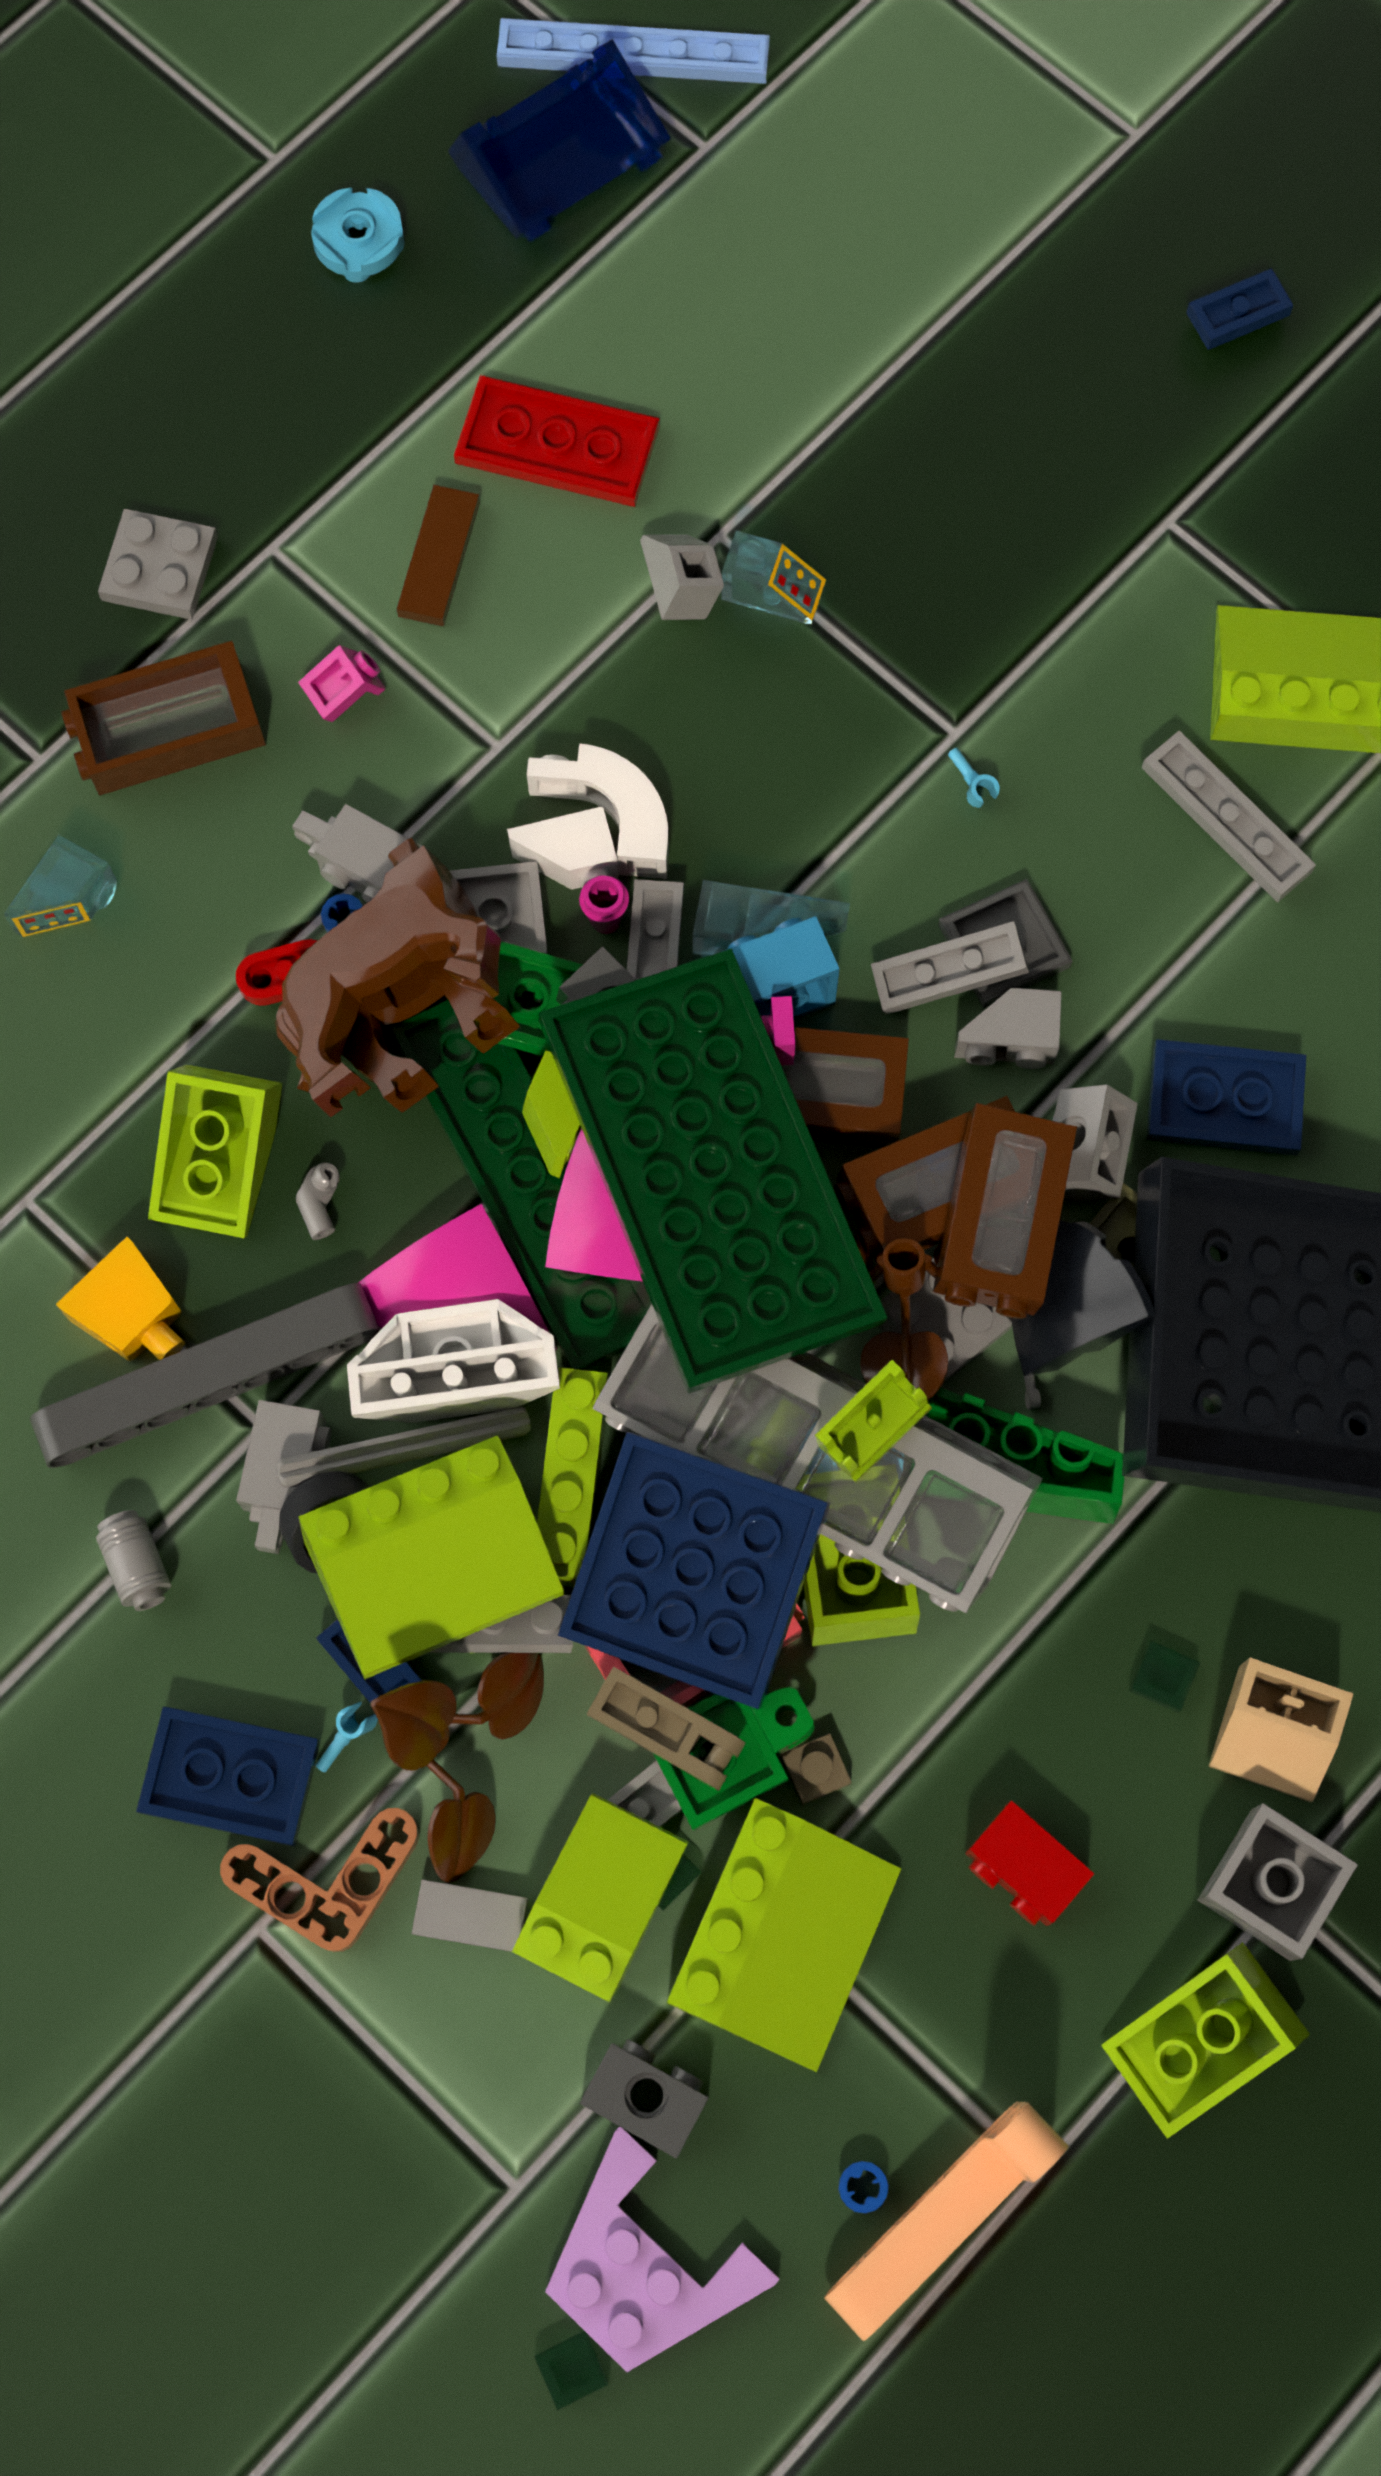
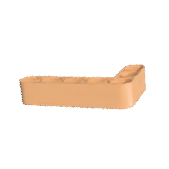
(1009, 2151)

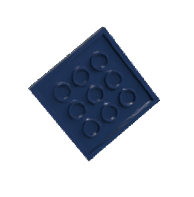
(694, 1569)

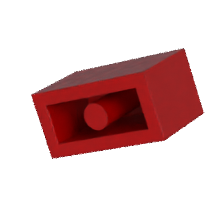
(1027, 1865)

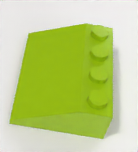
(1297, 679)
(430, 1556)
(784, 1935)

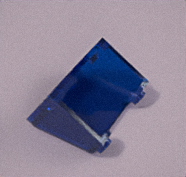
(561, 143)

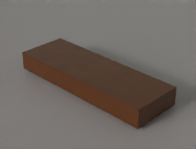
(438, 555)

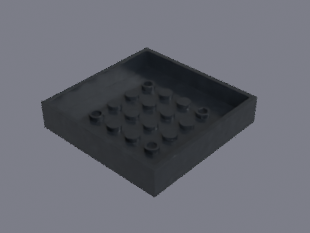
(1264, 1334)

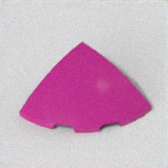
(585, 1226)
(450, 1268)

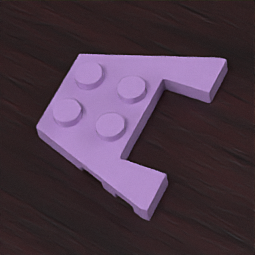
(626, 2284)

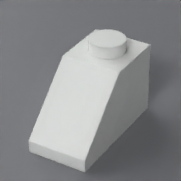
(568, 847)

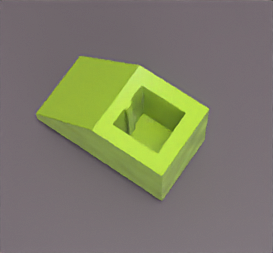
(551, 1116)

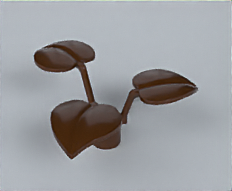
(918, 1354)
(416, 1730)

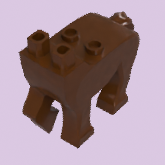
(384, 967)

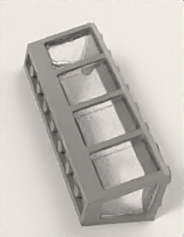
(926, 1512)

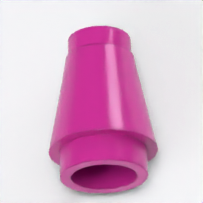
(604, 903)

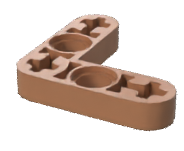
(340, 1895)

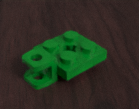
(535, 972)
(757, 1765)

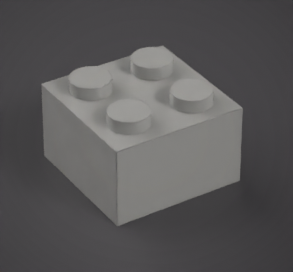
(1277, 1882)

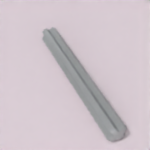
(404, 1446)

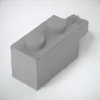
(350, 849)
(276, 1434)

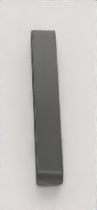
(204, 1375)

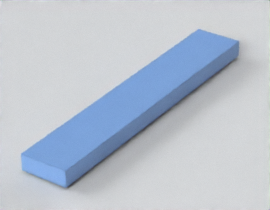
(645, 49)

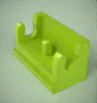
(873, 1421)

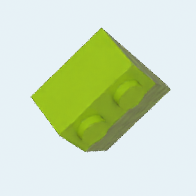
(213, 1149)
(854, 1599)
(600, 1897)
(1205, 2040)

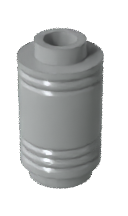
(133, 1560)

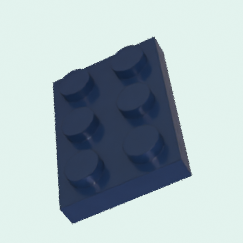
(1226, 1097)
(228, 1776)

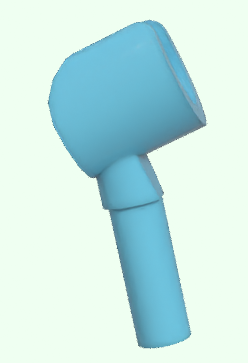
(973, 779)
(347, 1730)

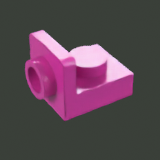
(341, 681)
(781, 1028)

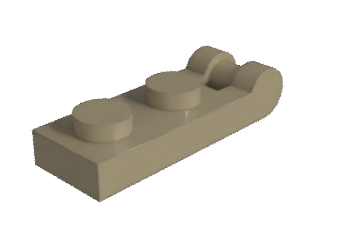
(663, 1727)

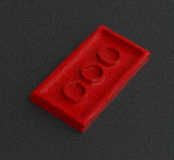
(557, 441)

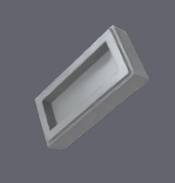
(469, 1915)

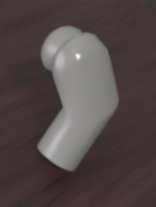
(314, 1197)

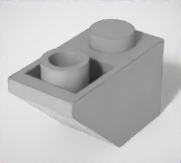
(682, 575)
(1015, 1028)

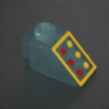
(771, 579)
(62, 890)

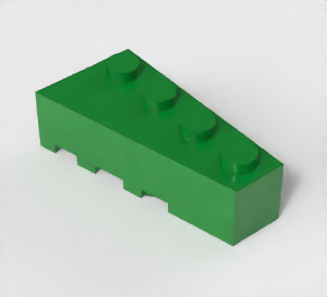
(1077, 1474)

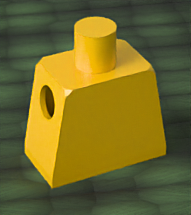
(125, 1306)

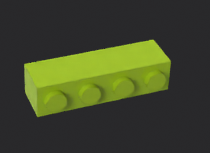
(571, 1470)

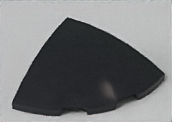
(1086, 1302)

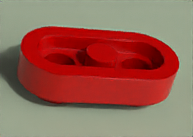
(268, 963)

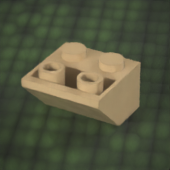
(1280, 1729)

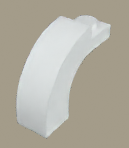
(624, 794)

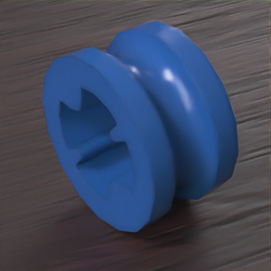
(336, 903)
(871, 2203)

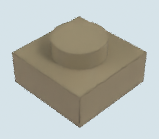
(816, 1769)

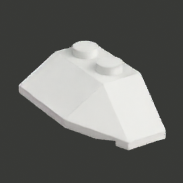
(452, 1364)

